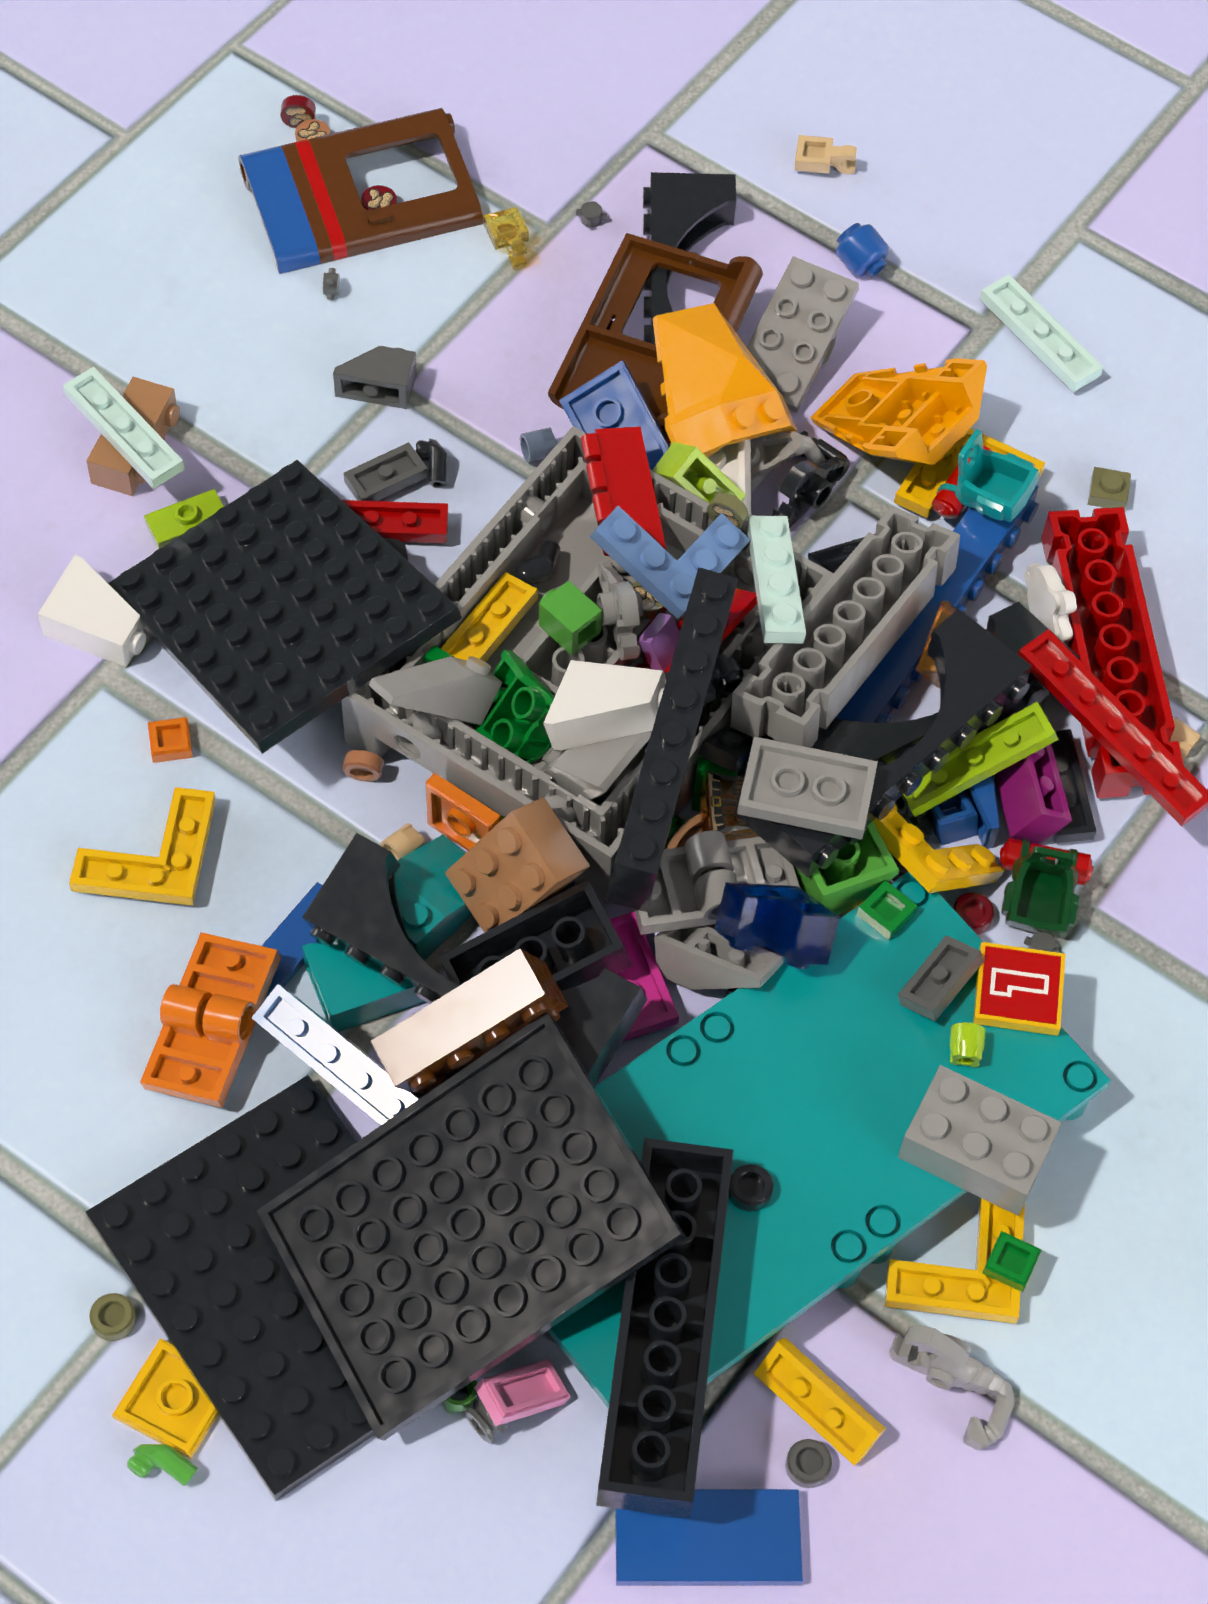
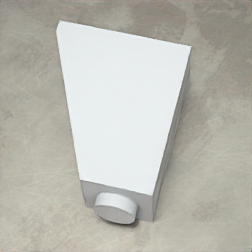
(91, 616)
(603, 704)

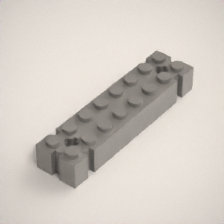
(847, 630)

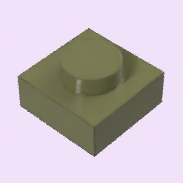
(1109, 488)

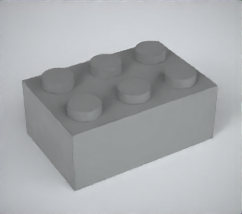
(979, 1140)

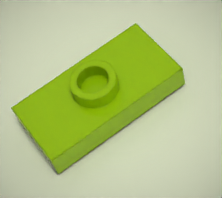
(177, 518)

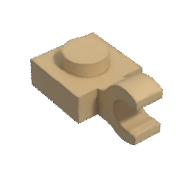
(818, 154)

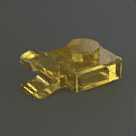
(508, 230)

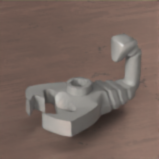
(775, 449)
(620, 608)
(948, 1364)

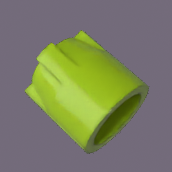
(966, 1044)

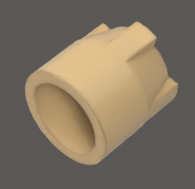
(1185, 735)
(403, 841)

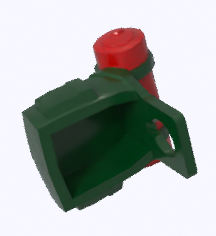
(1042, 886)

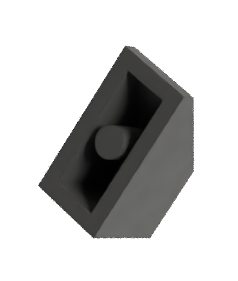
(378, 377)

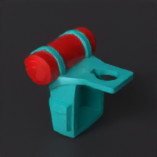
(986, 481)

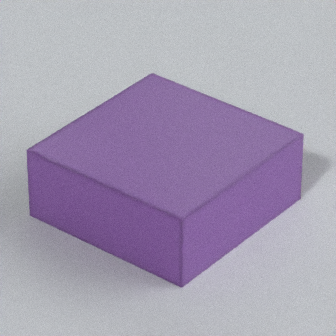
(660, 641)

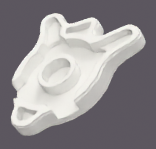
(1050, 600)

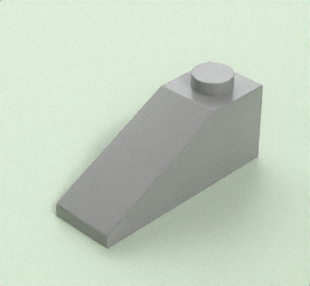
(442, 688)
(705, 960)

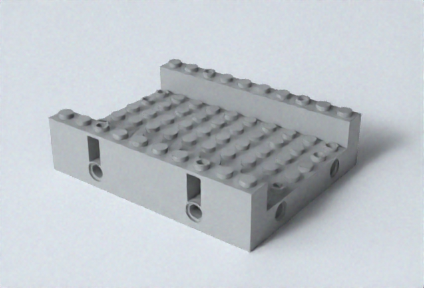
(556, 507)

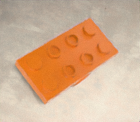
(209, 1019)

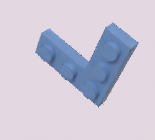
(655, 569)

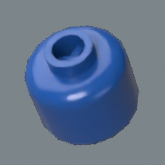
(862, 250)

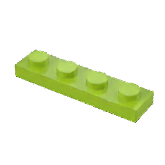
(985, 756)

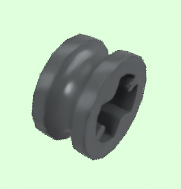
(482, 1422)

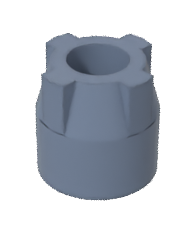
(537, 444)

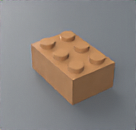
(517, 865)

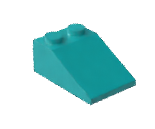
(427, 897)

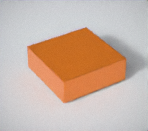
(170, 740)

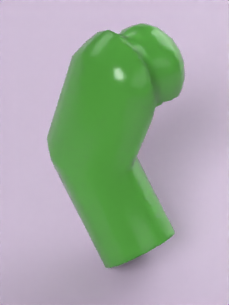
(161, 1457)

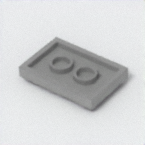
(807, 788)

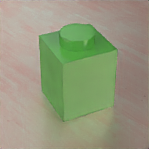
(569, 617)

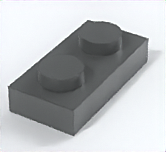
(386, 474)
(940, 978)

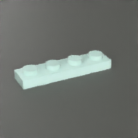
(1041, 333)
(123, 427)
(775, 579)

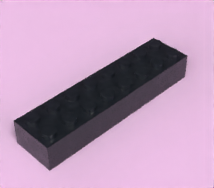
(667, 1340)

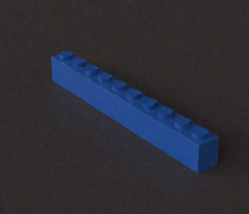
(978, 554)

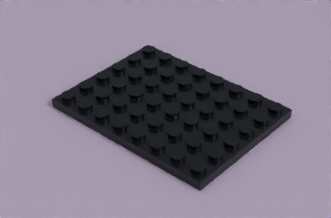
(283, 604)
(468, 1225)
(224, 1293)

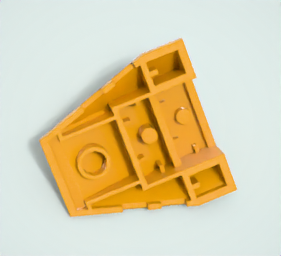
(714, 383)
(906, 413)

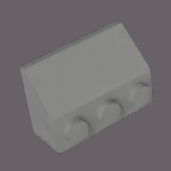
(592, 767)

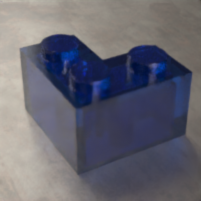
(778, 919)

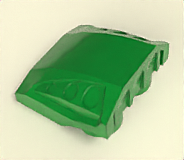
(518, 710)

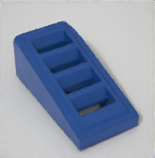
(984, 802)
(954, 823)

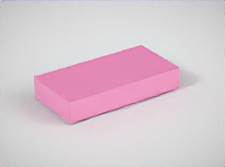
(522, 1392)

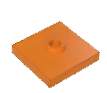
(457, 813)

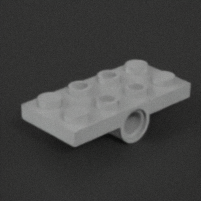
(801, 327)
(695, 876)

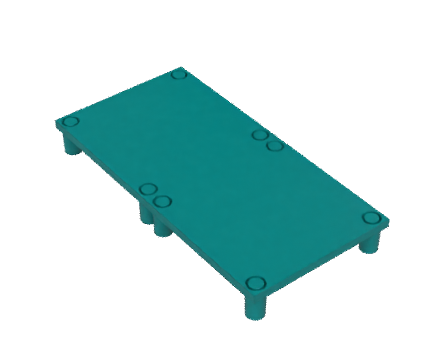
(819, 1092)

